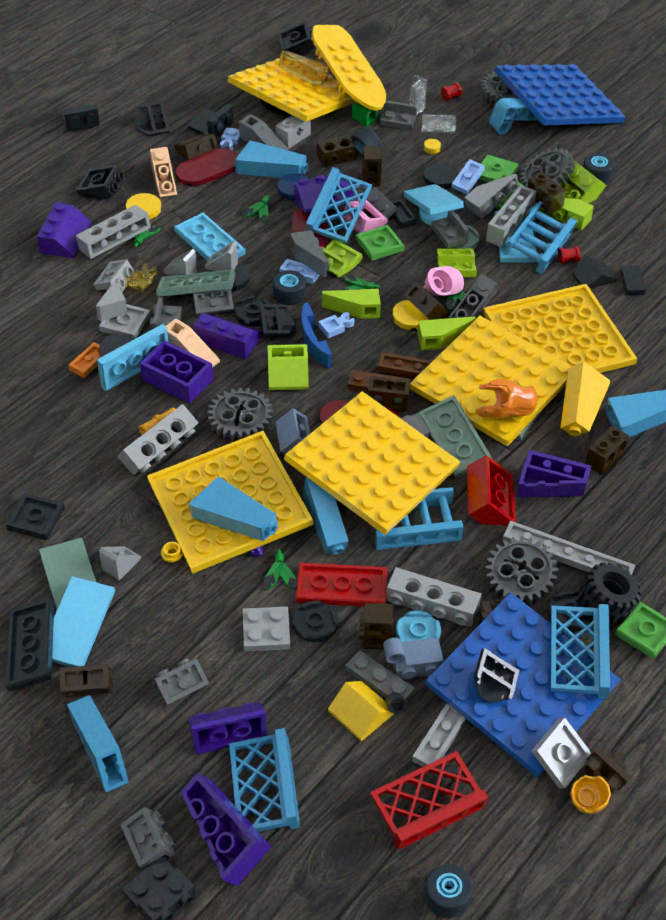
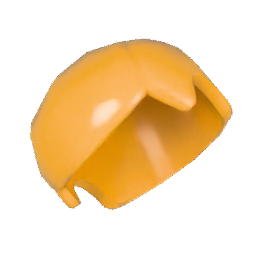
(590, 794)

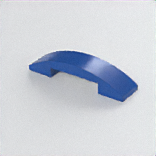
(318, 350)

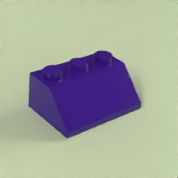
(308, 190)
(59, 231)
(226, 335)
(227, 726)

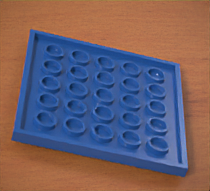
(559, 94)
(523, 641)

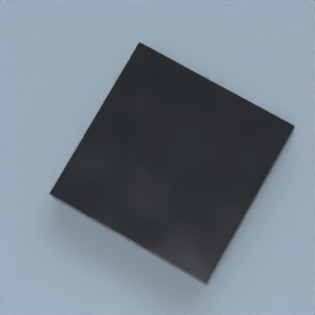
(35, 516)

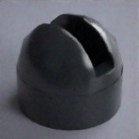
(396, 702)

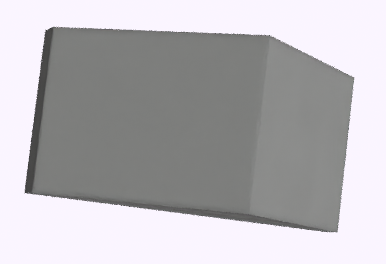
(224, 258)
(183, 264)
(111, 304)
(118, 560)

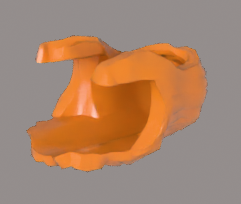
(510, 401)

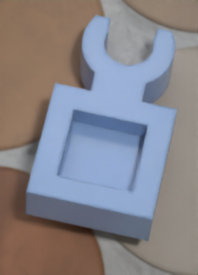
(229, 138)
(333, 326)

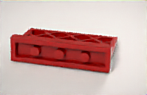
(435, 820)

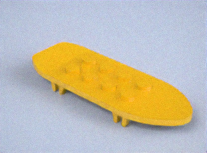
(349, 66)

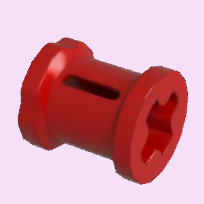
(451, 91)
(569, 254)

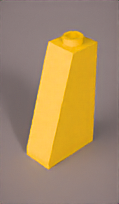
(582, 398)

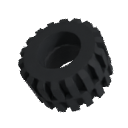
(613, 587)

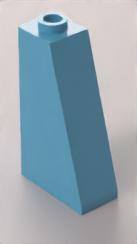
(269, 161)
(637, 411)
(233, 510)
(325, 518)
(98, 743)

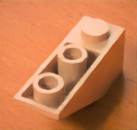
(162, 172)
(185, 338)

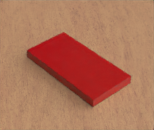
(341, 584)

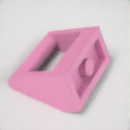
(363, 222)

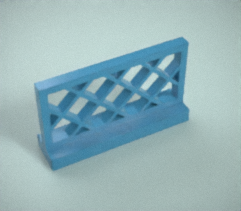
(323, 204)
(600, 652)
(283, 773)

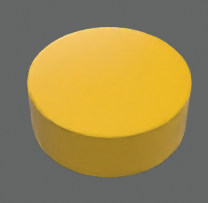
(432, 146)

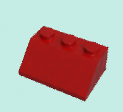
(490, 493)

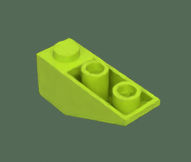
(573, 209)
(359, 303)
(441, 332)

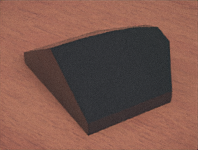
(152, 119)
(593, 273)
(275, 320)
(494, 678)

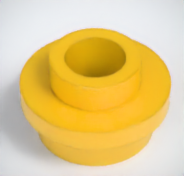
(171, 547)

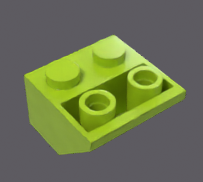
(582, 185)
(288, 367)

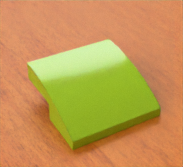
(341, 258)
(460, 259)

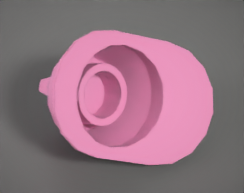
(443, 281)

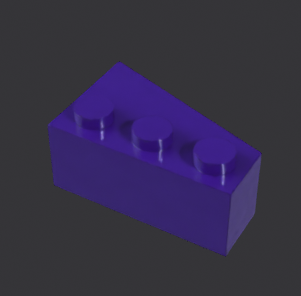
(552, 476)

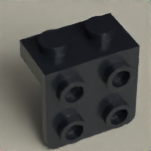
(80, 117)
(212, 122)

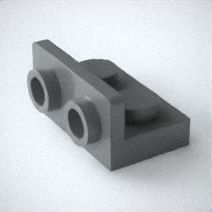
(398, 115)
(451, 230)
(213, 302)
(164, 314)
(181, 681)
(147, 837)

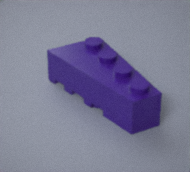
(230, 836)

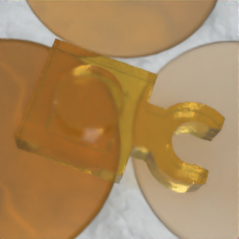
(142, 279)

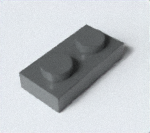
(381, 203)

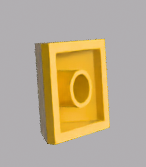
(359, 709)

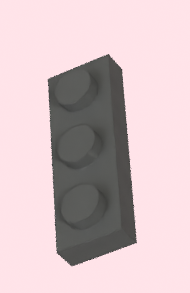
(377, 676)

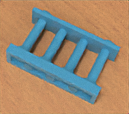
(550, 250)
(427, 533)

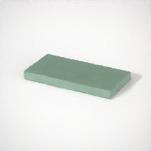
(196, 282)
(454, 433)
(62, 563)

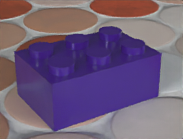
(176, 371)

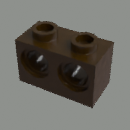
(336, 150)
(372, 165)
(547, 192)
(390, 392)
(607, 450)
(376, 625)
(86, 680)

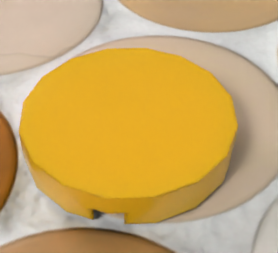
(147, 202)
(407, 315)

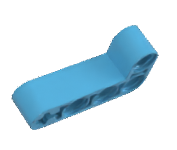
(506, 111)

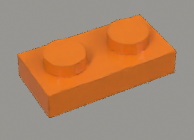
(86, 361)

